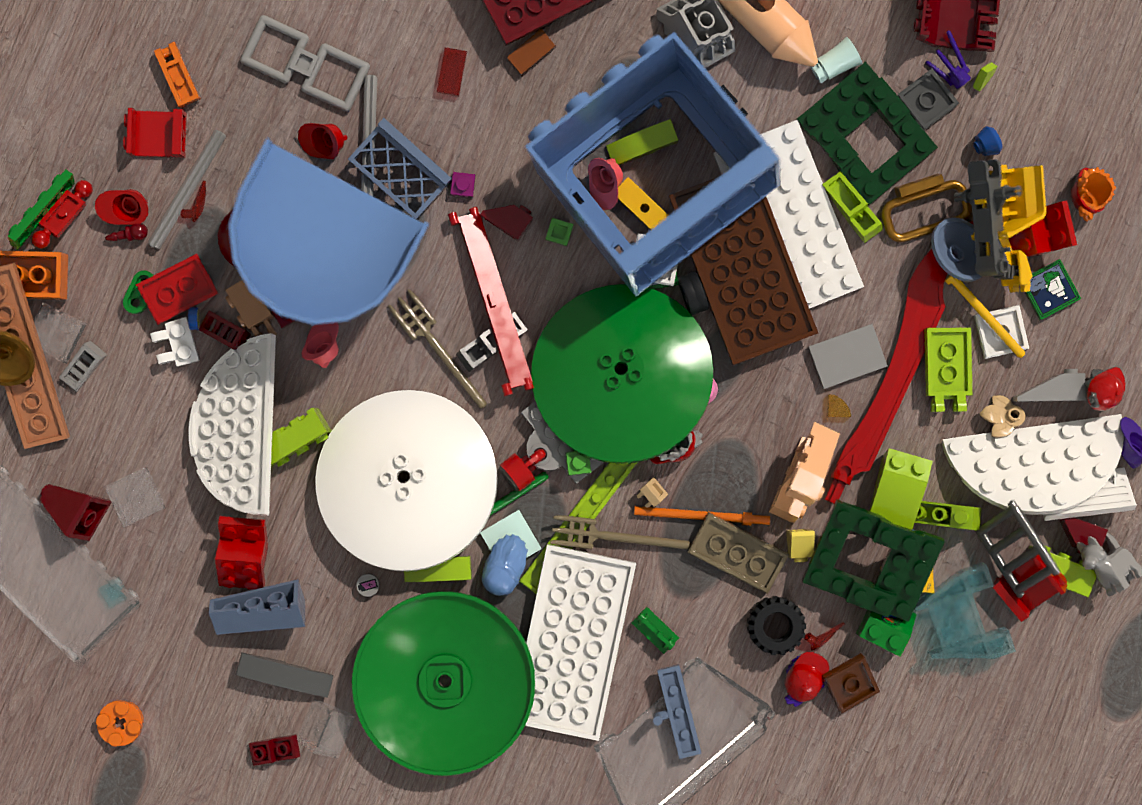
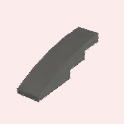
(284, 675)

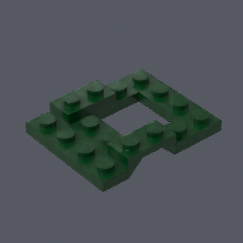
(846, 109)
(902, 572)

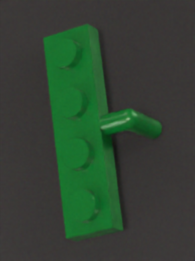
(20, 233)

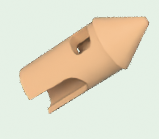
(778, 29)

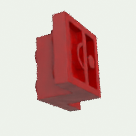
(1048, 234)
(241, 552)

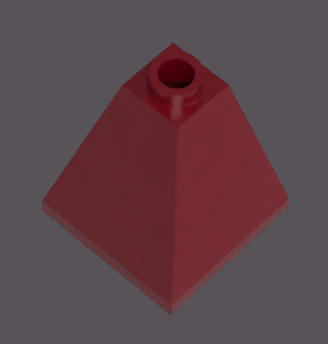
(74, 511)

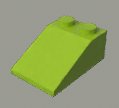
(900, 487)

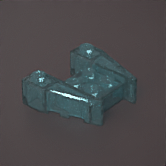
(958, 619)

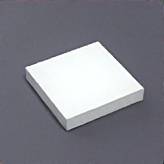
(1011, 321)

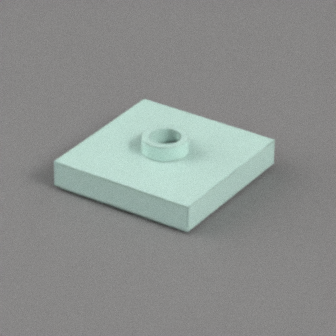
(515, 525)

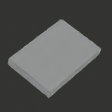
(847, 356)

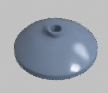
(955, 248)

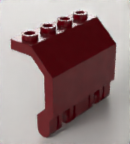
(960, 18)

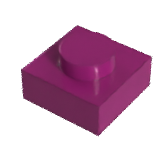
(463, 184)

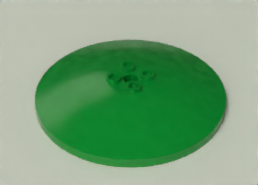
(631, 413)
(435, 725)

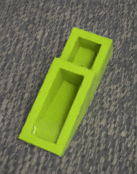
(643, 142)
(853, 207)
(454, 569)

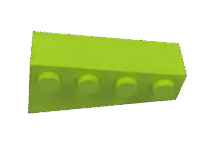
(298, 436)

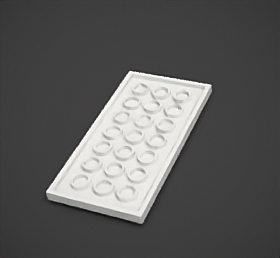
(807, 220)
(576, 638)

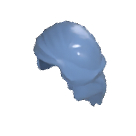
(504, 565)

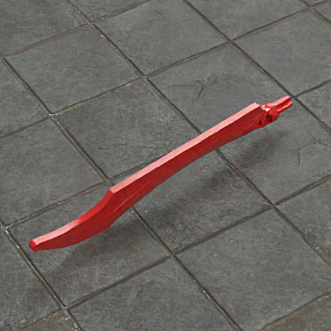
(922, 311)

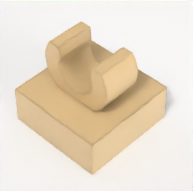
(653, 492)

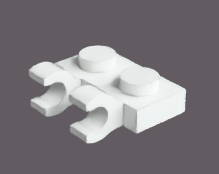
(181, 342)

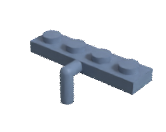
(677, 711)

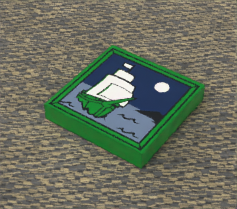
(1051, 290)

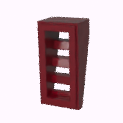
(236, 338)

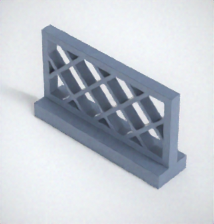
(412, 153)

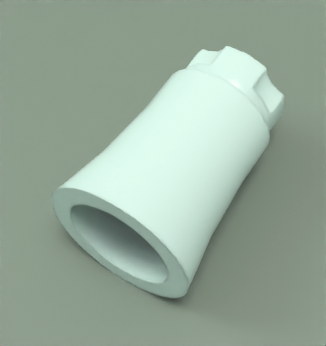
(836, 61)

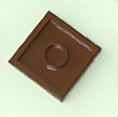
(851, 683)

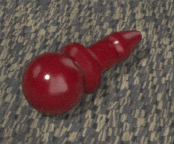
(136, 232)

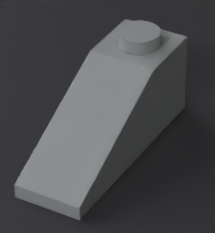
(1059, 387)

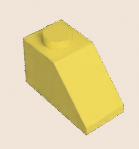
(800, 544)

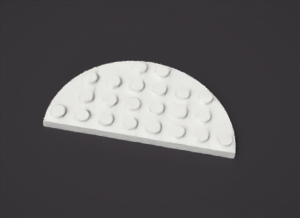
(234, 426)
(1041, 465)

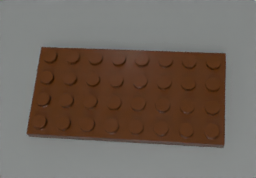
(750, 283)

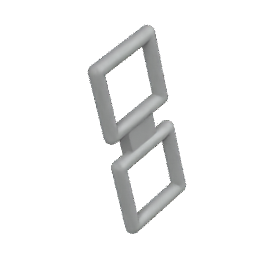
(304, 63)

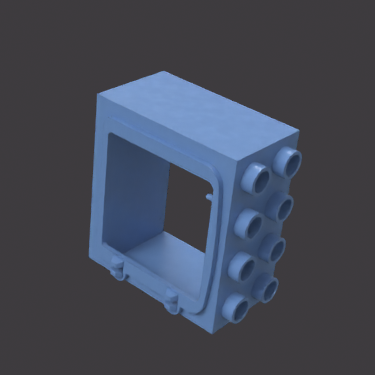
(662, 71)

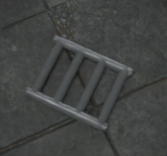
(1038, 548)

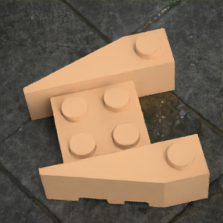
(805, 474)

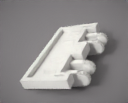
(1112, 498)

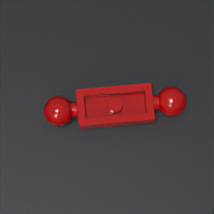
(62, 214)

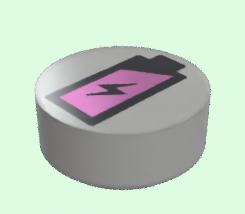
(368, 585)

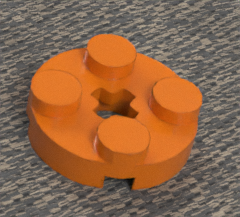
(115, 735)

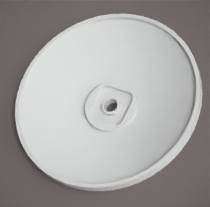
(413, 521)

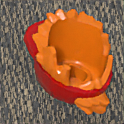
(1092, 192)

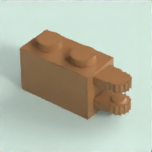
(251, 309)

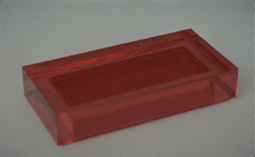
(451, 71)

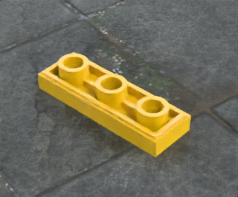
(634, 197)

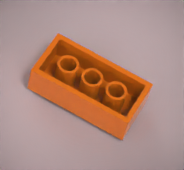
(41, 273)

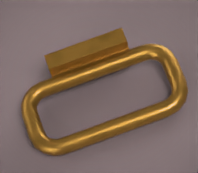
(917, 190)

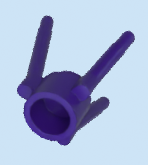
(958, 75)

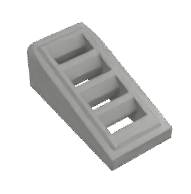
(94, 351)

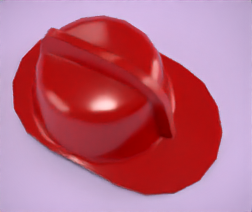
(321, 140)
(122, 207)

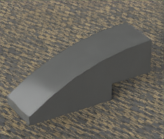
(484, 346)

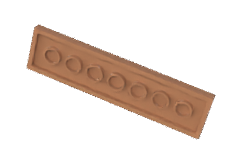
(35, 400)

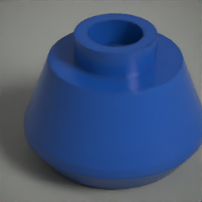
(987, 142)

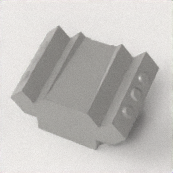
(700, 26)

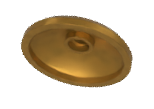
(16, 360)

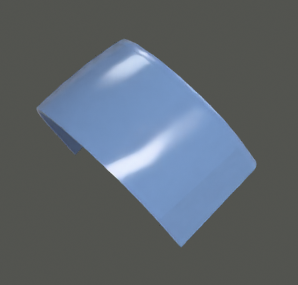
(315, 241)

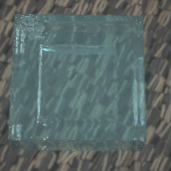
(110, 595)

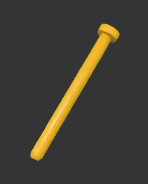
(986, 315)

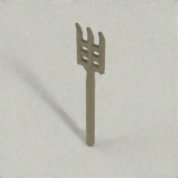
(424, 330)
(593, 534)

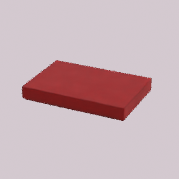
(177, 289)

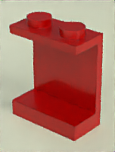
(155, 133)
(1034, 595)

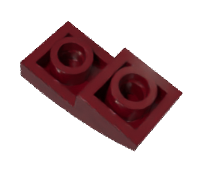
(274, 749)

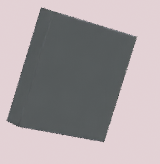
(928, 99)

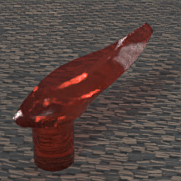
(198, 204)
(822, 639)

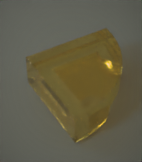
(837, 407)

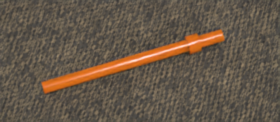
(745, 518)

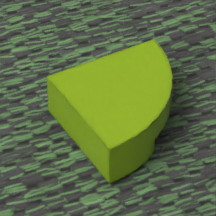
(984, 76)

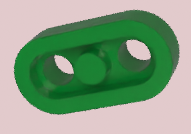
(133, 293)

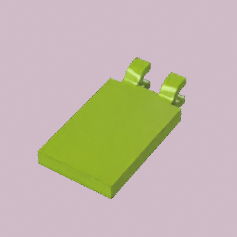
(948, 367)

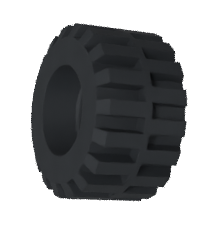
(790, 639)

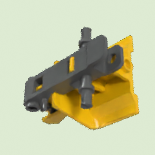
(1002, 206)

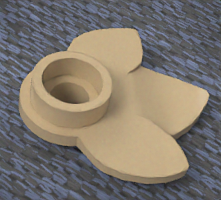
(1001, 417)

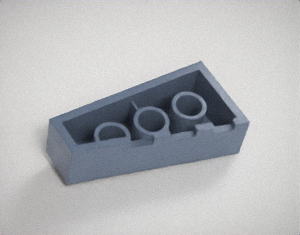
(259, 609)

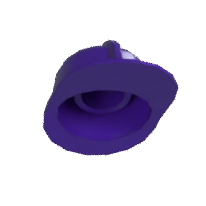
(1132, 442)

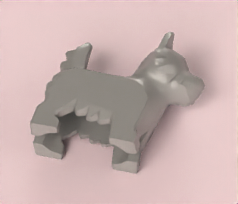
(1110, 568)

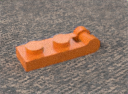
(177, 75)

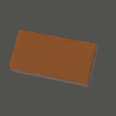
(531, 52)

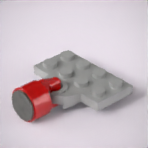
(543, 452)

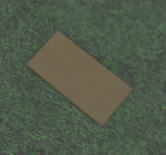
(738, 552)

